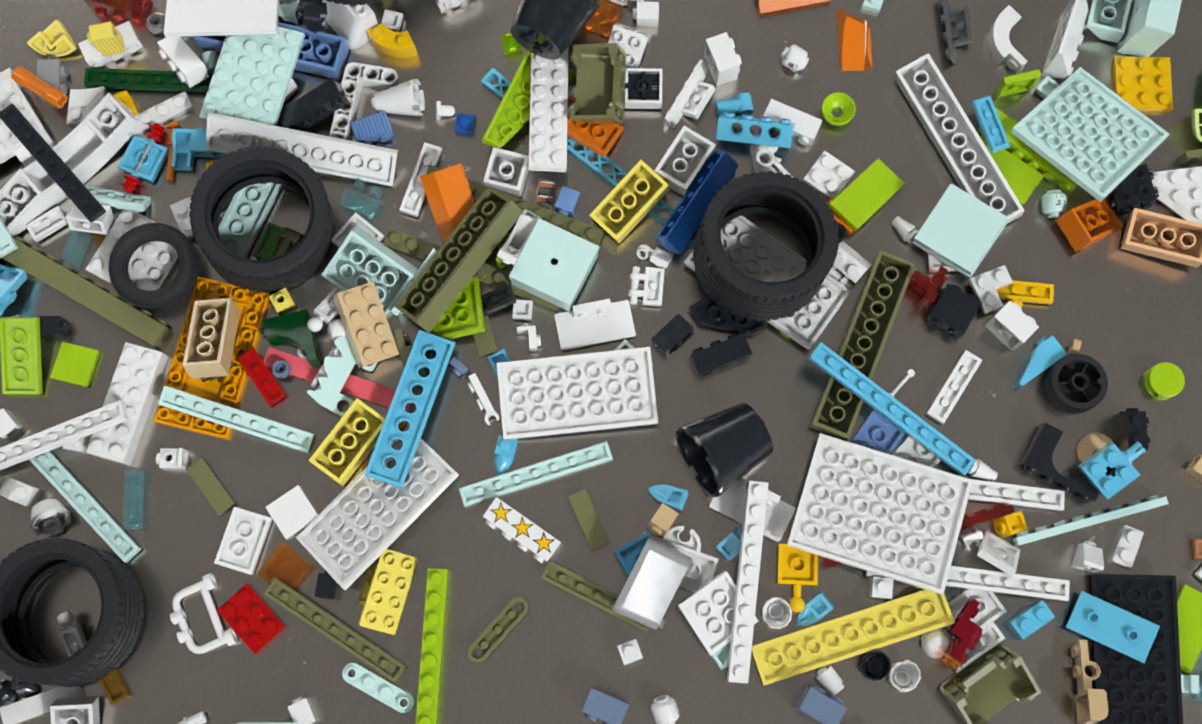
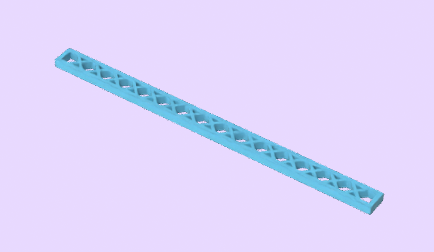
(578, 154)

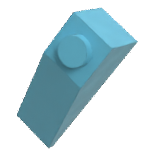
(1043, 356)

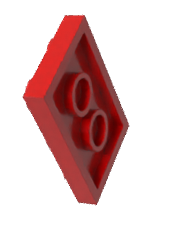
(251, 618)

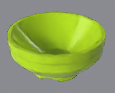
(838, 101)

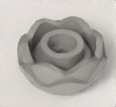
(152, 19)

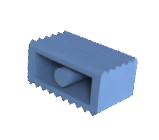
(372, 129)

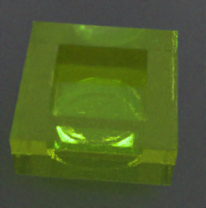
(510, 45)

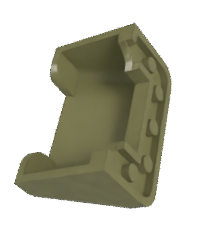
(599, 83)
(989, 685)

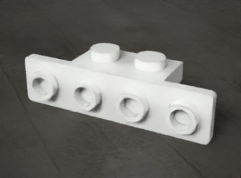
(692, 97)

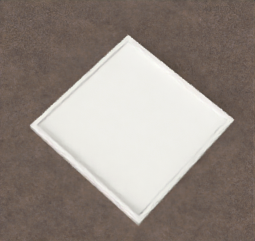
(220, 17)

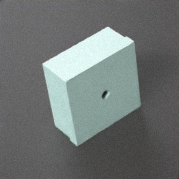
(1149, 26)
(960, 230)
(554, 264)

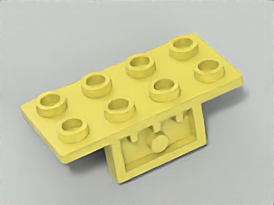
(386, 591)

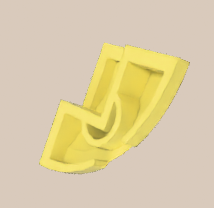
(53, 41)

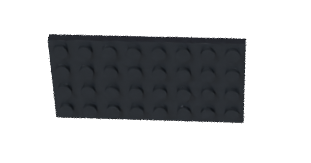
(1135, 689)

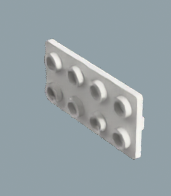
(594, 324)
(777, 512)

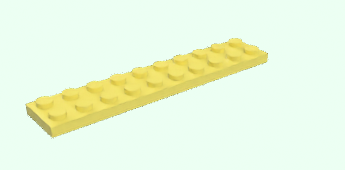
(851, 635)

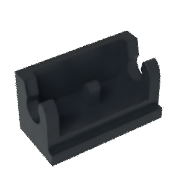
(673, 335)

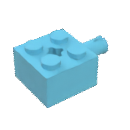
(1121, 464)

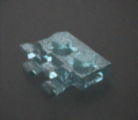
(360, 204)

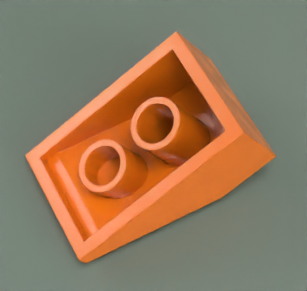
(1089, 223)

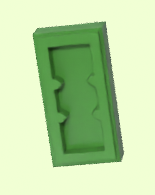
(268, 242)

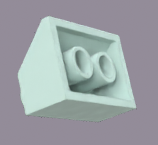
(1109, 19)

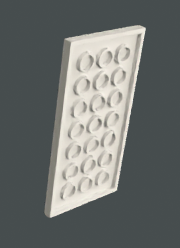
(770, 260)
(577, 393)
(373, 515)

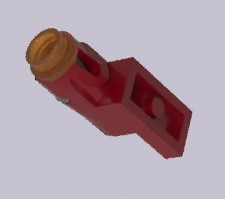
(966, 635)

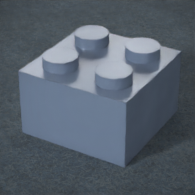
(819, 706)
(604, 707)

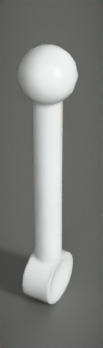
(910, 373)

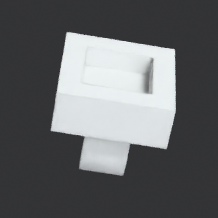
(970, 535)

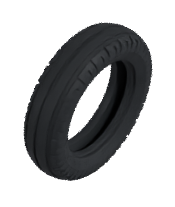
(134, 239)

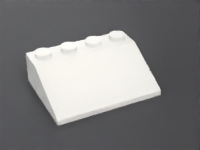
(1066, 40)

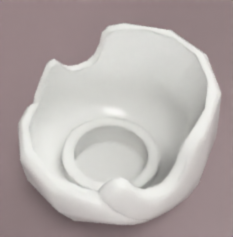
(777, 613)
(935, 642)
(904, 676)

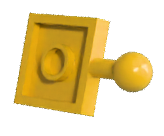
(797, 569)

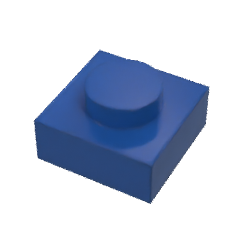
(465, 124)

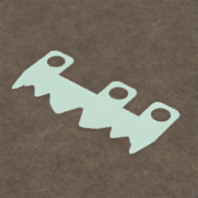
(337, 371)

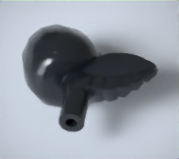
(11, 689)

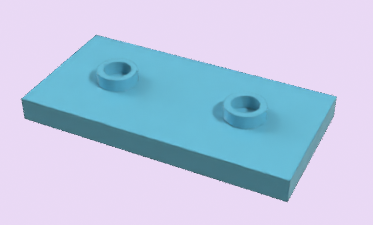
(1112, 627)

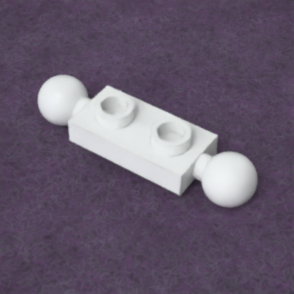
(325, 312)
(71, 635)

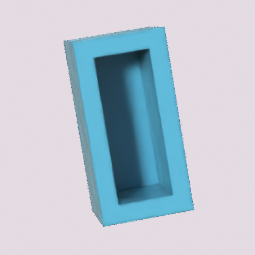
(1029, 620)

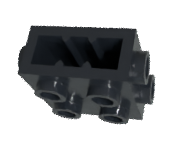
(1135, 191)
(953, 310)
(1129, 428)

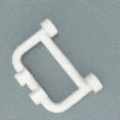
(179, 617)

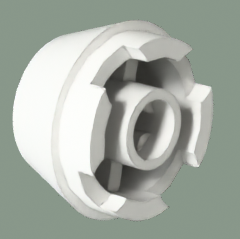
(49, 517)

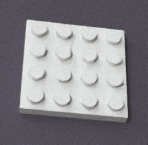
(149, 264)

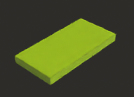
(1017, 173)
(866, 194)
(20, 355)
(1190, 627)

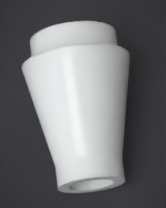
(905, 229)
(982, 471)

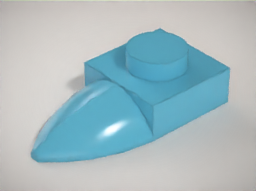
(504, 454)
(669, 495)
(814, 610)

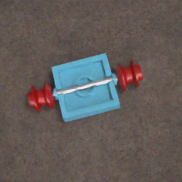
(143, 158)

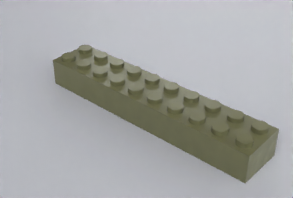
(864, 342)

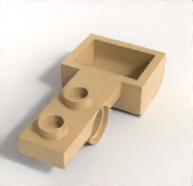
(1090, 703)

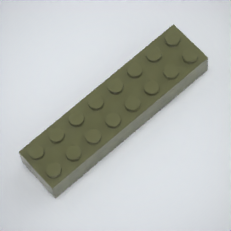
(459, 258)

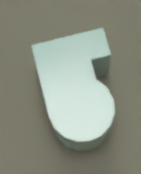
(1190, 684)

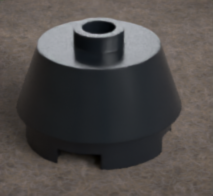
(311, 15)

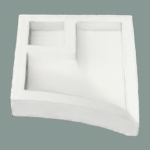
(82, 103)

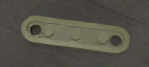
(498, 630)

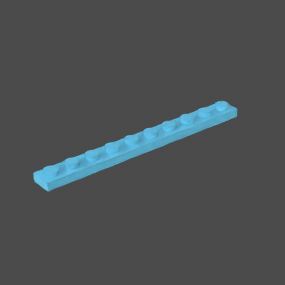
(891, 409)

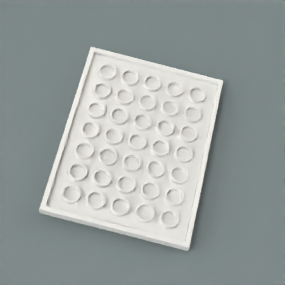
(880, 513)

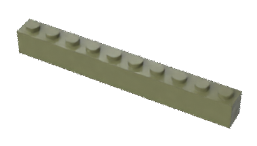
(88, 294)

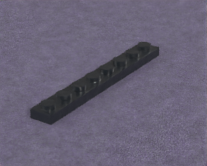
(52, 163)

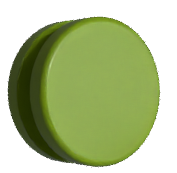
(1164, 380)

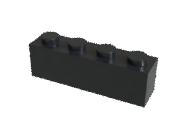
(313, 106)

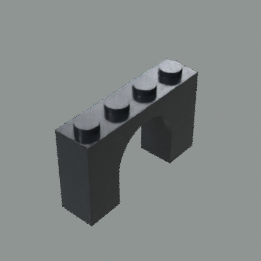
(1039, 460)

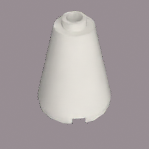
(401, 99)

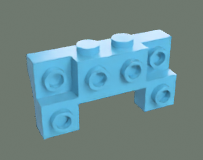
(187, 145)
(10, 281)

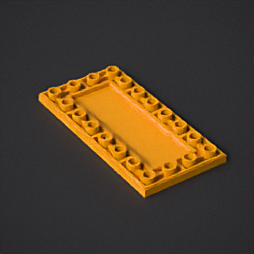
(253, 310)

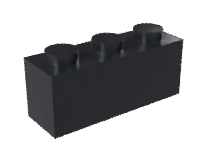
(720, 355)

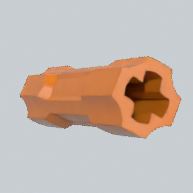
(38, 86)

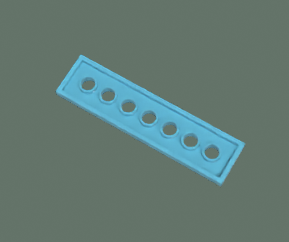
(417, 420)

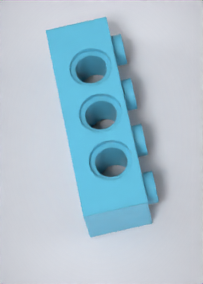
(726, 132)

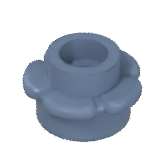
(281, 364)

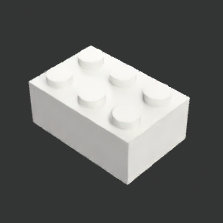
(684, 160)

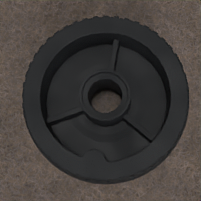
(1064, 393)

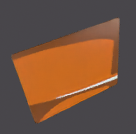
(853, 42)

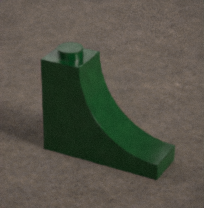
(293, 330)

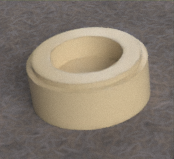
(1075, 347)

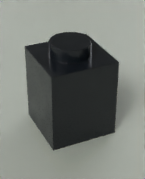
(53, 327)
(326, 586)

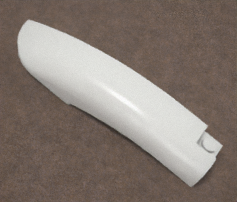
(83, 150)

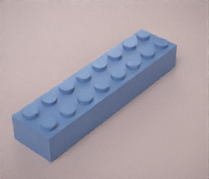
(319, 55)

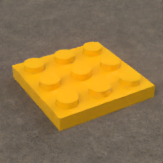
(1144, 82)

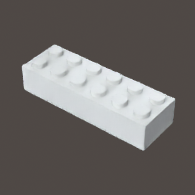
(135, 384)

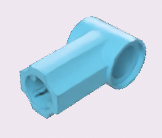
(739, 105)

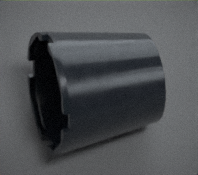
(551, 25)
(724, 446)

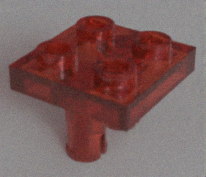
(927, 286)

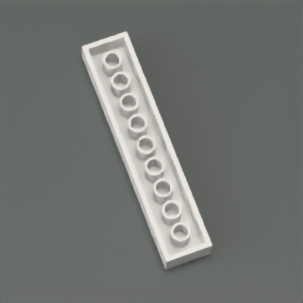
(955, 136)

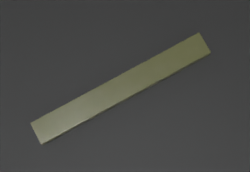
(334, 629)

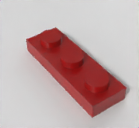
(262, 377)

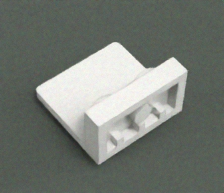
(631, 41)

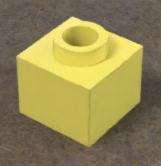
(285, 306)

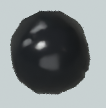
(875, 665)

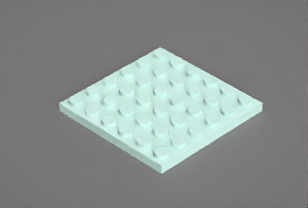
(1090, 134)

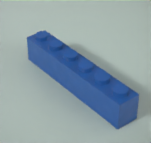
(691, 208)

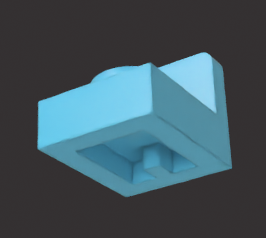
(731, 544)

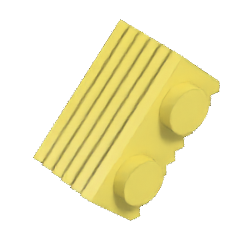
(106, 38)

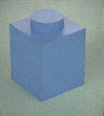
(567, 201)

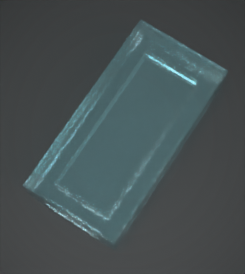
(75, 247)

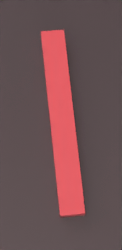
(353, 386)

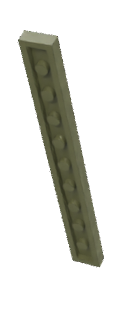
(576, 227)
(486, 273)

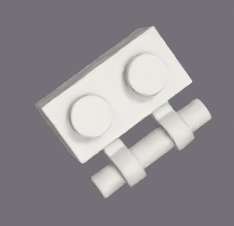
(850, 264)

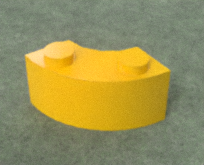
(392, 43)

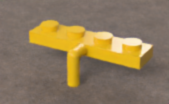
(1027, 292)

